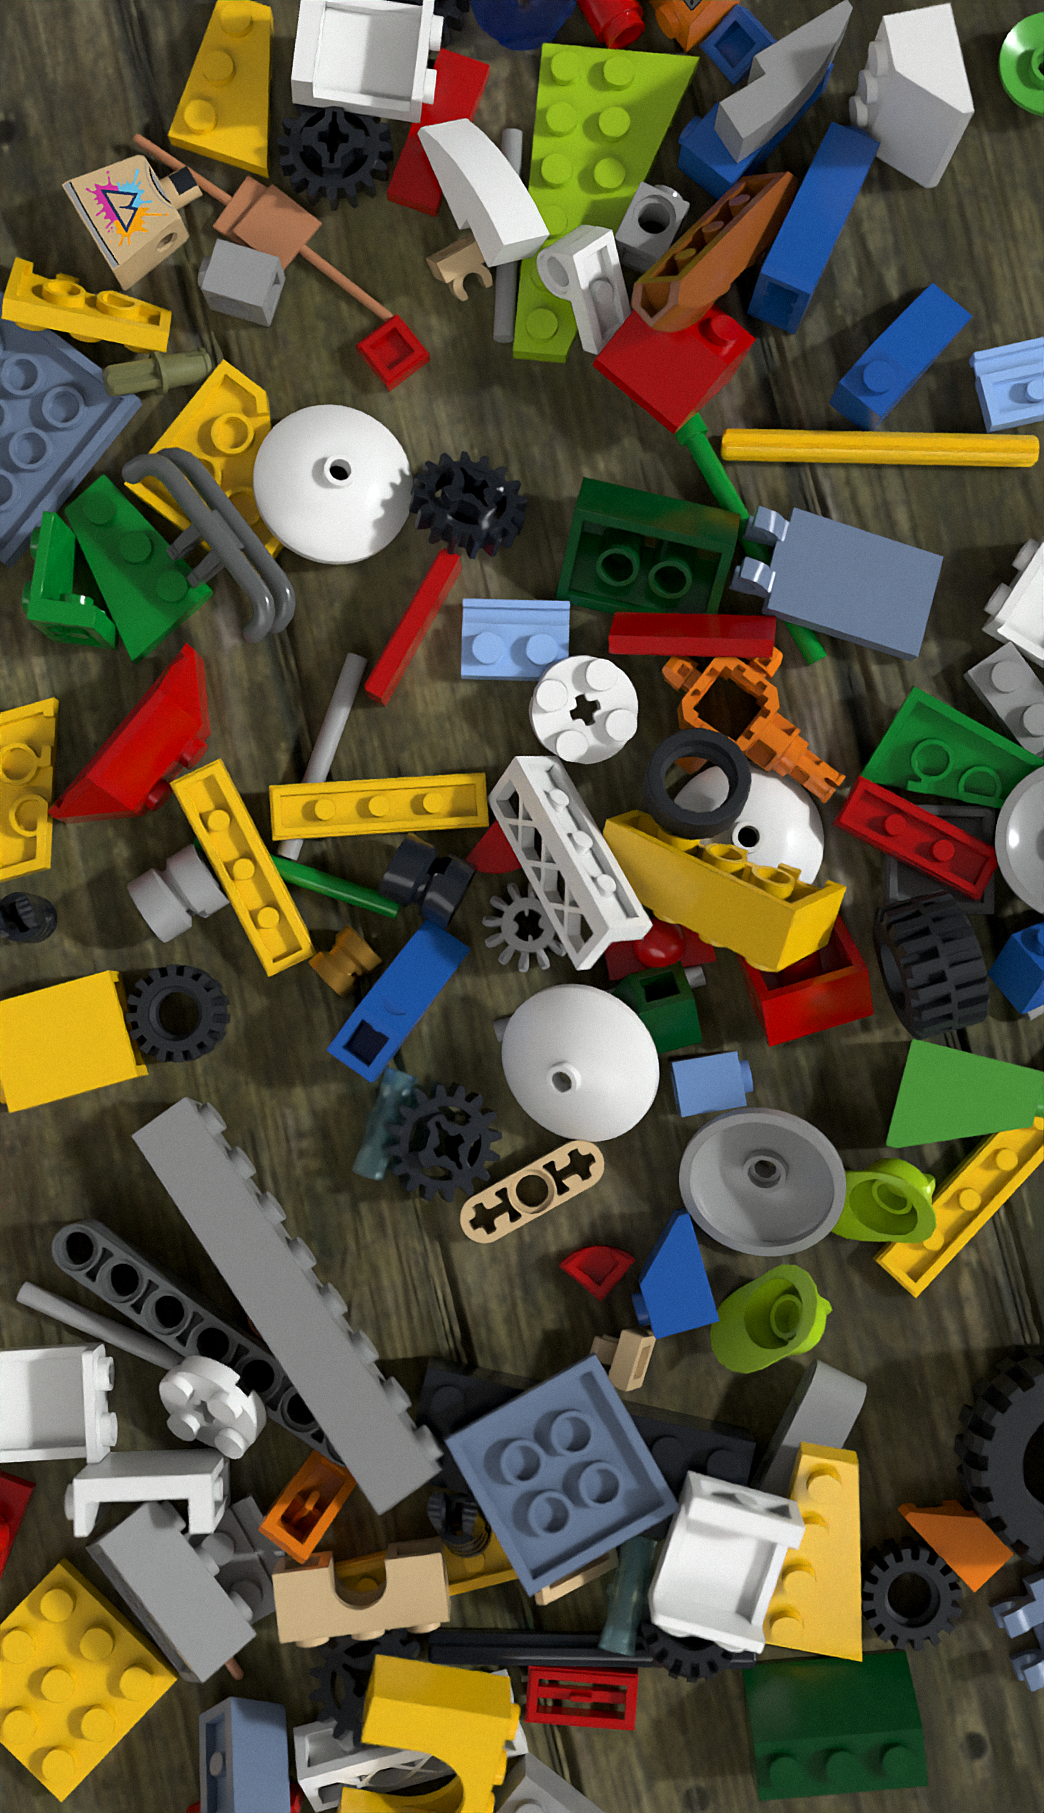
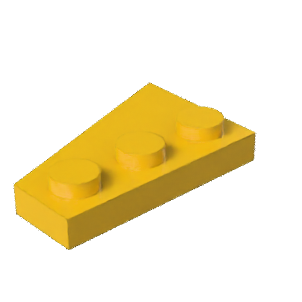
(228, 90)
(66, 307)
(27, 787)

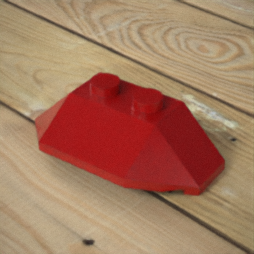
(145, 750)

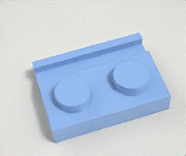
(1010, 384)
(512, 638)

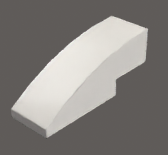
(484, 191)

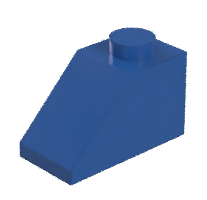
(674, 1282)

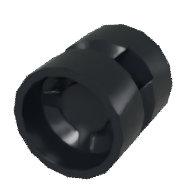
(427, 880)

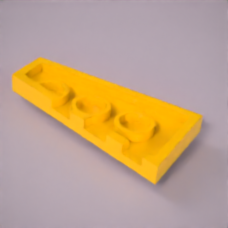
(820, 1583)

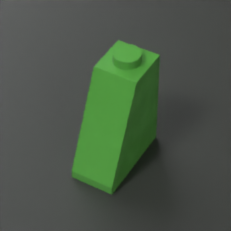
(961, 1096)

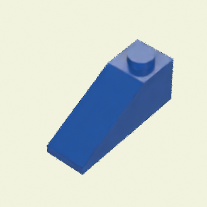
(708, 161)
(898, 358)

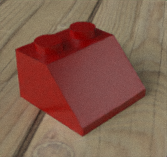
(677, 370)
(812, 992)

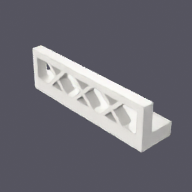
(575, 848)
(326, 1760)

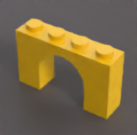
(442, 1713)

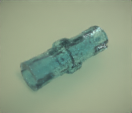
(371, 1159)
(628, 1595)

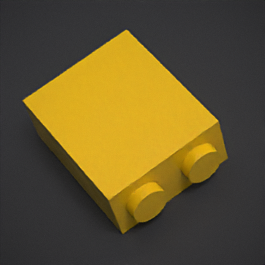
(66, 1041)

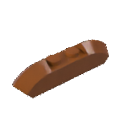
(714, 252)

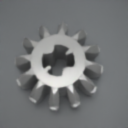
(511, 928)

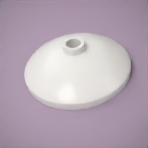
(328, 516)
(776, 810)
(597, 1046)

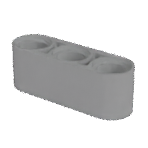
(817, 1414)

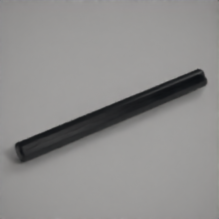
(548, 1649)

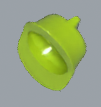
(888, 1203)
(769, 1320)

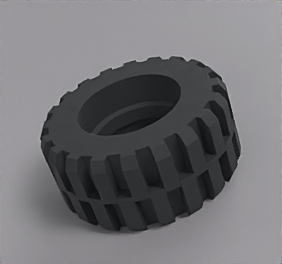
(994, 1451)

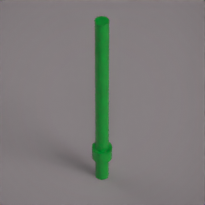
(694, 437)

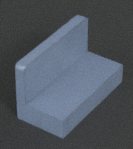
(244, 1757)

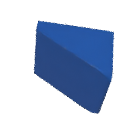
(736, 43)

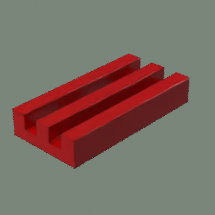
(579, 1716)

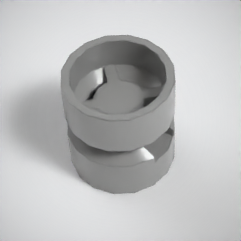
(178, 893)

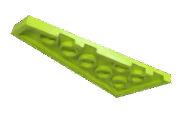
(592, 147)

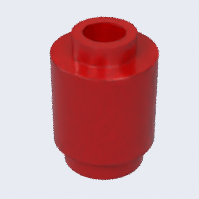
(614, 21)

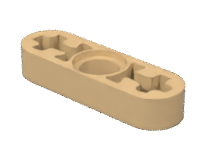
(490, 1198)

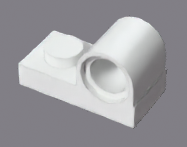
(589, 274)

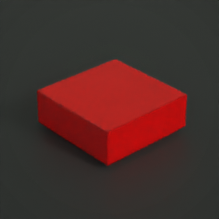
(393, 352)

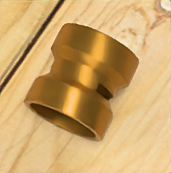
(346, 962)

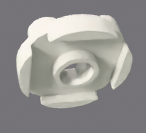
(612, 721)
(210, 1406)

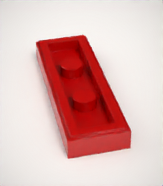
(456, 97)
(413, 627)
(692, 635)
(917, 838)

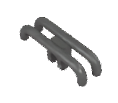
(225, 534)

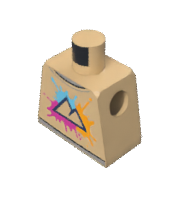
(133, 214)

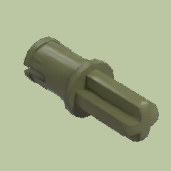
(158, 372)

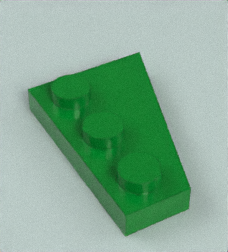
(133, 570)
(947, 754)

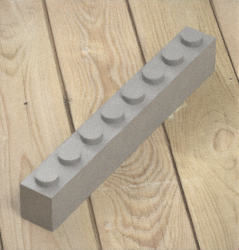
(289, 1304)

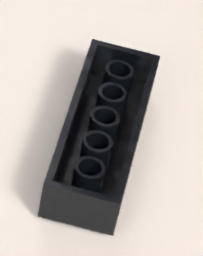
(677, 1441)

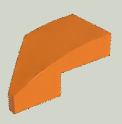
(960, 1540)

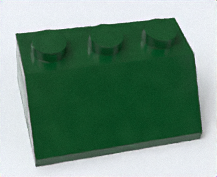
(645, 552)
(833, 1725)

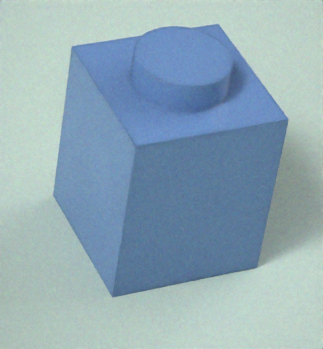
(710, 1082)

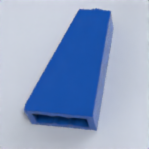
(812, 227)

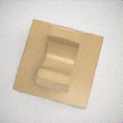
(457, 261)
(626, 1356)

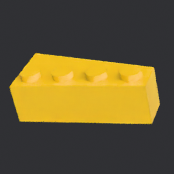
(722, 895)

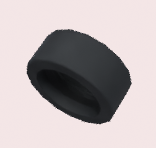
(705, 745)

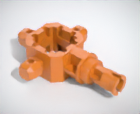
(769, 737)

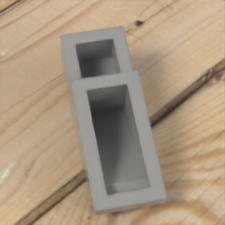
(780, 83)

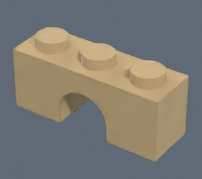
(317, 1604)

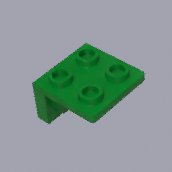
(49, 594)

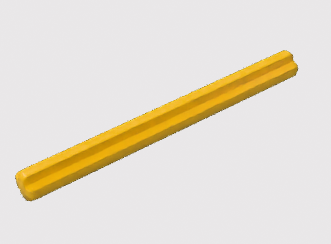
(879, 447)

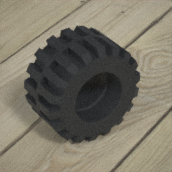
(931, 964)

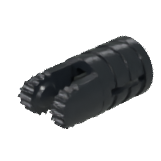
(32, 912)
(457, 1510)

